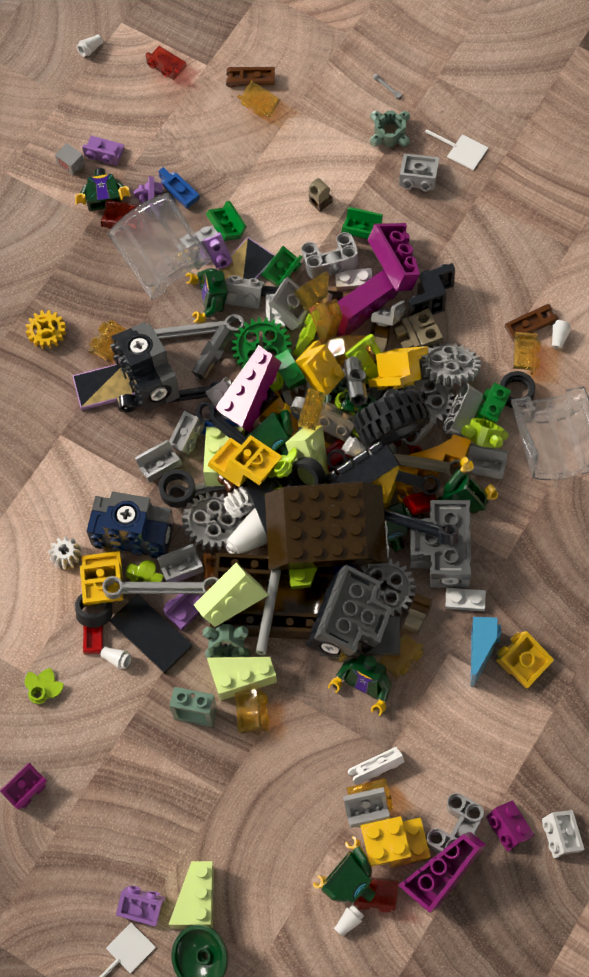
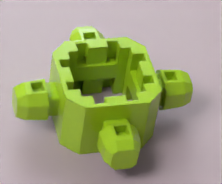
(485, 433)

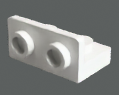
(562, 833)

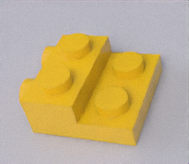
(524, 658)

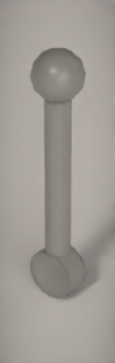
(397, 95)

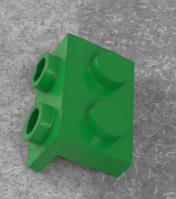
(227, 221)
(360, 222)
(281, 266)
(493, 403)

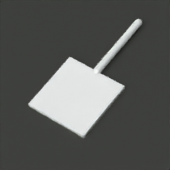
(465, 151)
(129, 949)

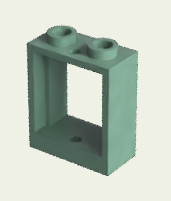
(195, 710)

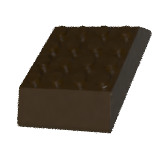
(325, 526)
(294, 608)

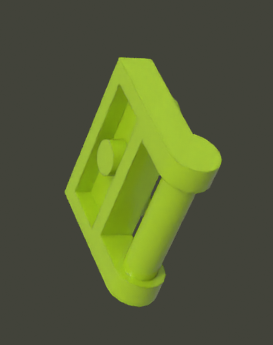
(360, 352)

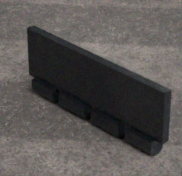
(367, 467)
(258, 493)

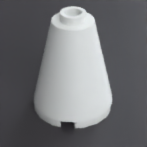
(247, 536)

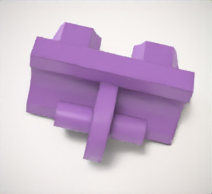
(150, 189)
(218, 251)

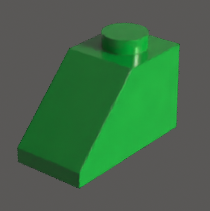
(290, 371)

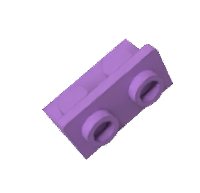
(103, 150)
(182, 609)
(140, 905)

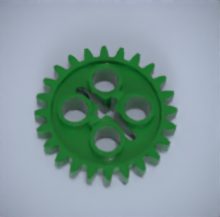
(247, 348)

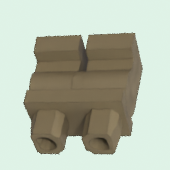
(419, 330)

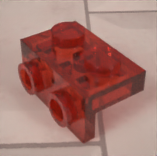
(165, 62)
(114, 212)
(385, 896)

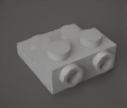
(419, 172)
(288, 305)

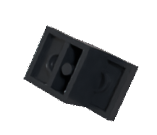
(432, 290)

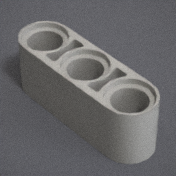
(462, 410)

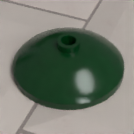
(190, 951)

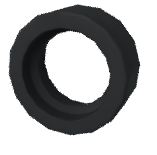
(519, 377)
(310, 464)
(175, 475)
(93, 620)

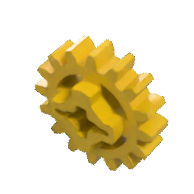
(45, 329)

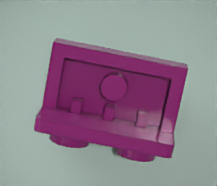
(23, 786)
(509, 825)

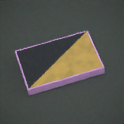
(248, 261)
(100, 386)

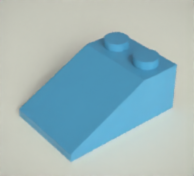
(484, 636)

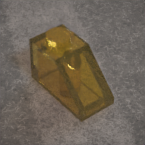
(313, 291)
(326, 319)
(342, 344)

